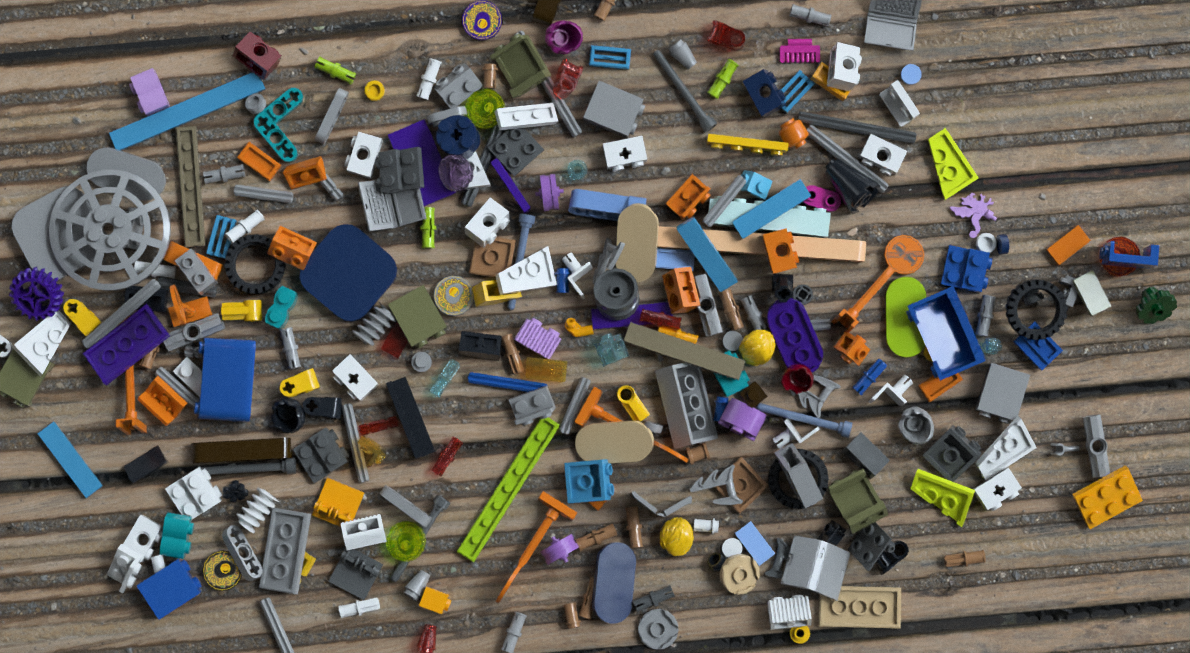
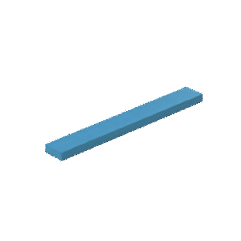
(187, 111)

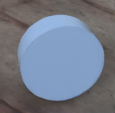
(910, 74)

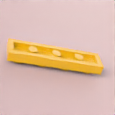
(738, 143)

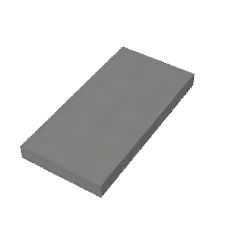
(285, 550)

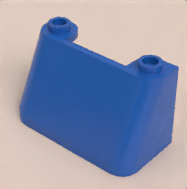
(946, 333)
(226, 379)

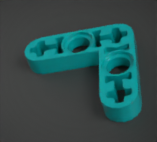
(274, 119)

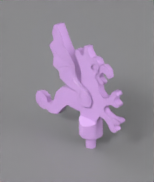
(977, 209)

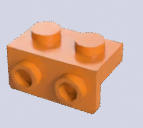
(688, 197)
(162, 401)

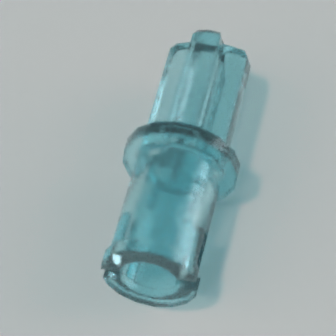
(445, 378)

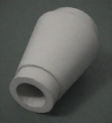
(683, 54)
(417, 585)

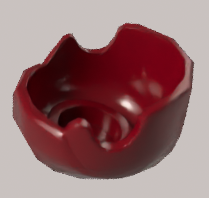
(797, 378)

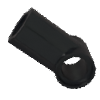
(782, 286)

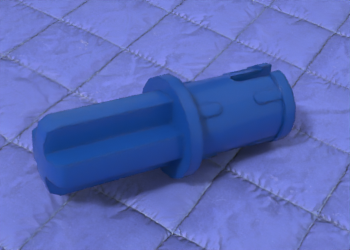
(869, 376)

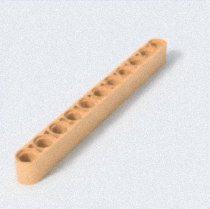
(754, 245)

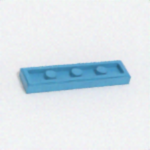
(771, 209)
(707, 254)
(70, 459)

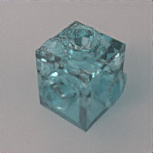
(611, 349)

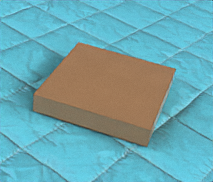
(492, 258)
(746, 483)

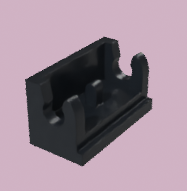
(156, 302)
(480, 345)

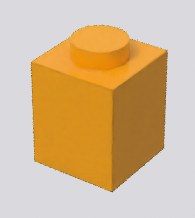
(435, 600)

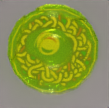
(482, 108)
(406, 541)

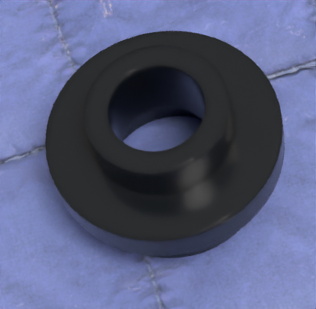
(716, 561)

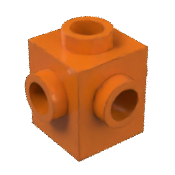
(852, 348)

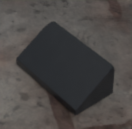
(145, 464)

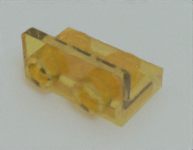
(546, 369)
(370, 446)

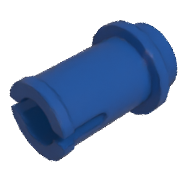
(562, 280)
(721, 403)

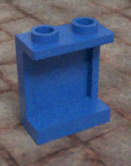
(1147, 261)
(170, 588)

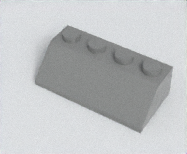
(686, 405)

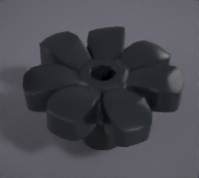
(235, 491)

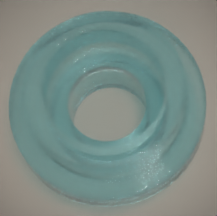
(572, 165)
(992, 345)

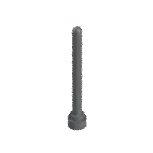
(706, 121)
(287, 465)
(439, 506)

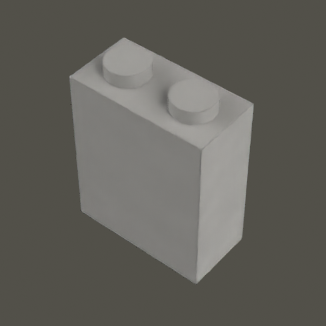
(614, 109)
(1002, 393)
(798, 475)

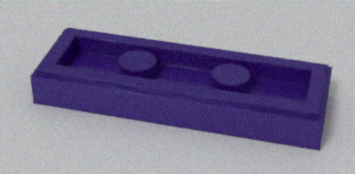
(504, 176)

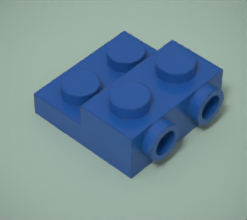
(966, 269)

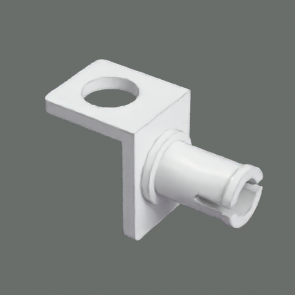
(577, 271)
(896, 391)
(790, 434)

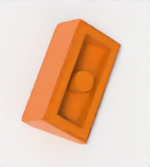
(305, 173)

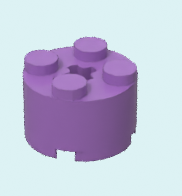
(742, 419)

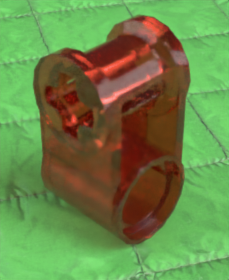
(724, 36)
(567, 75)

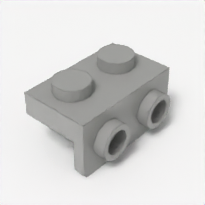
(457, 85)

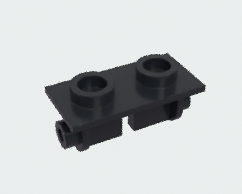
(832, 533)

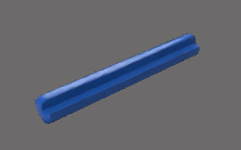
(503, 382)

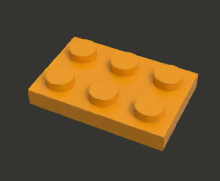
(1107, 497)

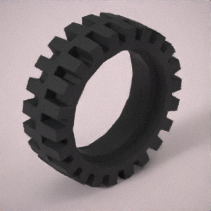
(230, 266)
(1055, 324)
(777, 492)

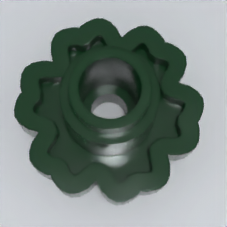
(1155, 305)

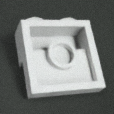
(194, 493)

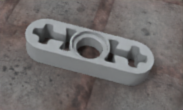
(331, 116)
(405, 505)
(240, 561)

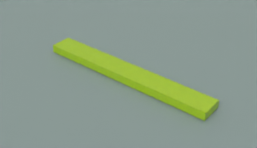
(508, 488)

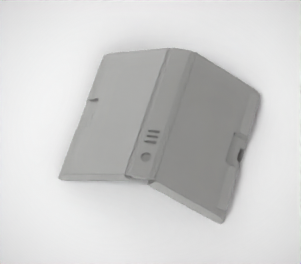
(892, 23)
(390, 210)
(688, 500)
(815, 566)

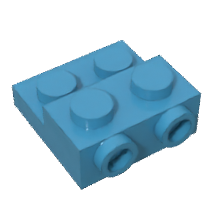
(588, 481)

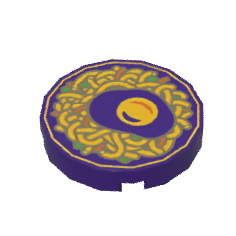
(482, 20)

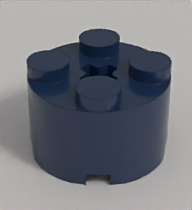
(449, 130)

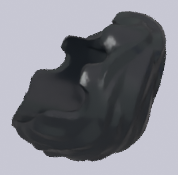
(287, 415)

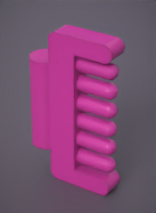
(799, 46)

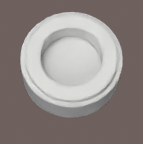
(986, 242)
(731, 547)

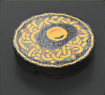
(221, 571)

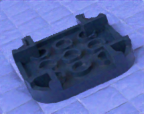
(348, 272)

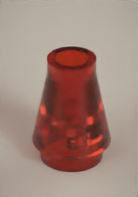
(427, 641)

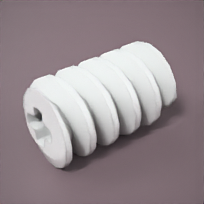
(256, 509)

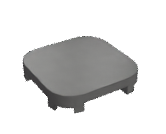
(32, 232)

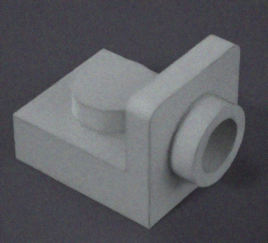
(1070, 293)

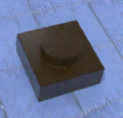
(753, 394)

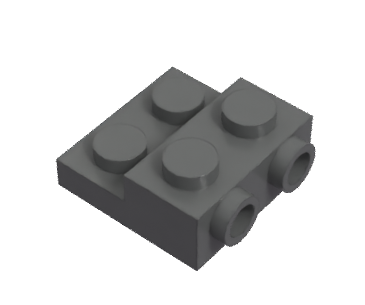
(400, 170)
(953, 453)
(321, 454)

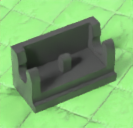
(865, 455)

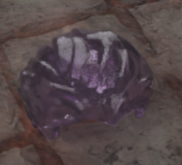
(455, 172)

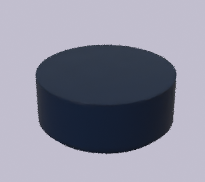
(1002, 244)

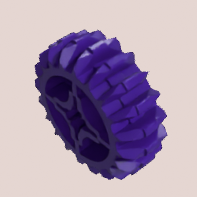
(41, 288)

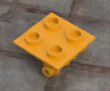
(337, 502)

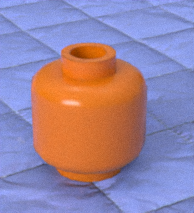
(793, 133)

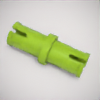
(335, 70)
(722, 79)
(428, 229)

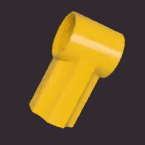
(247, 310)
(633, 406)

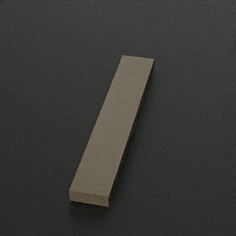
(190, 186)
(684, 351)

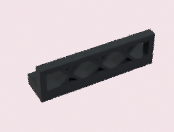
(410, 417)

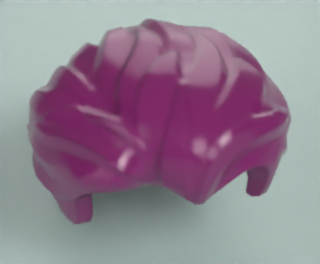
(563, 37)

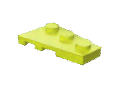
(950, 164)
(945, 494)

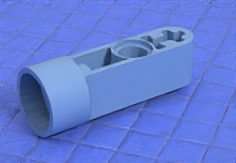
(600, 204)

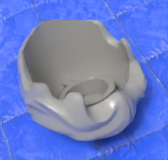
(916, 425)

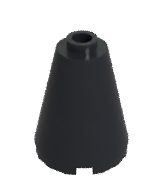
(851, 185)

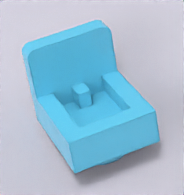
(756, 184)

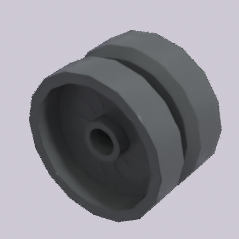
(616, 294)

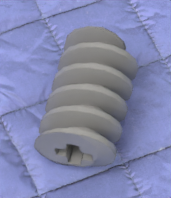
(374, 325)

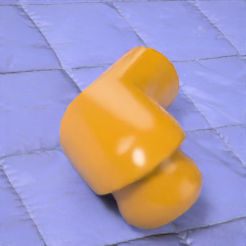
(576, 329)

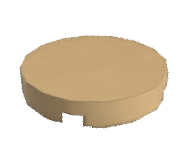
(739, 574)

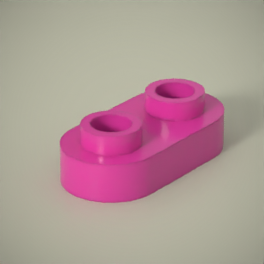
(821, 197)

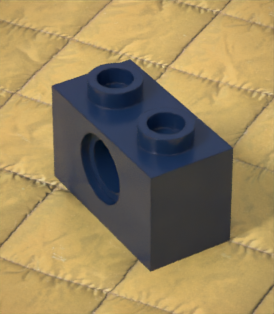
(755, 86)

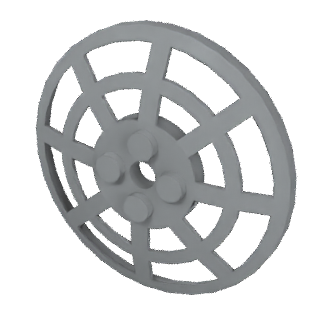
(121, 234)

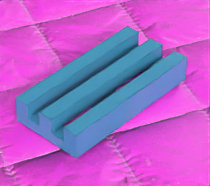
(607, 57)
(804, 79)
(213, 236)

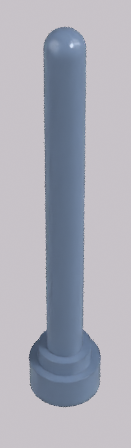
(525, 222)
(843, 428)

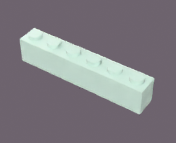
(797, 220)

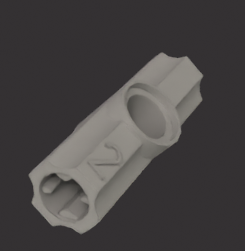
(709, 318)
(205, 328)
(1093, 432)

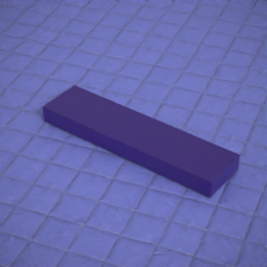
(602, 322)

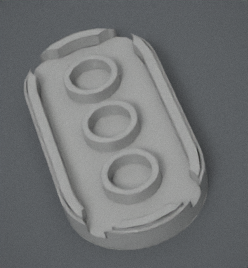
(115, 159)

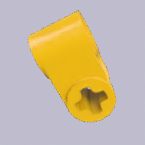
(84, 319)
(303, 382)

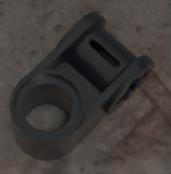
(327, 407)
(891, 559)

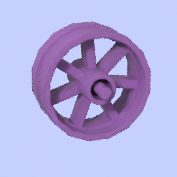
(549, 192)
(559, 549)

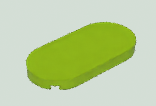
(901, 334)

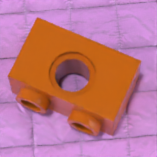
(776, 262)

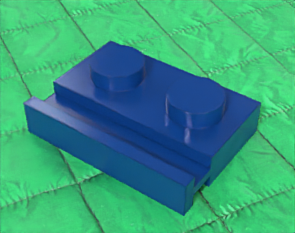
(1038, 351)

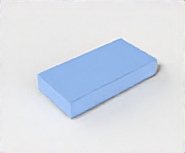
(674, 258)
(754, 543)

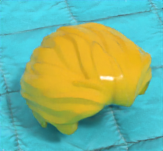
(757, 347)
(676, 536)

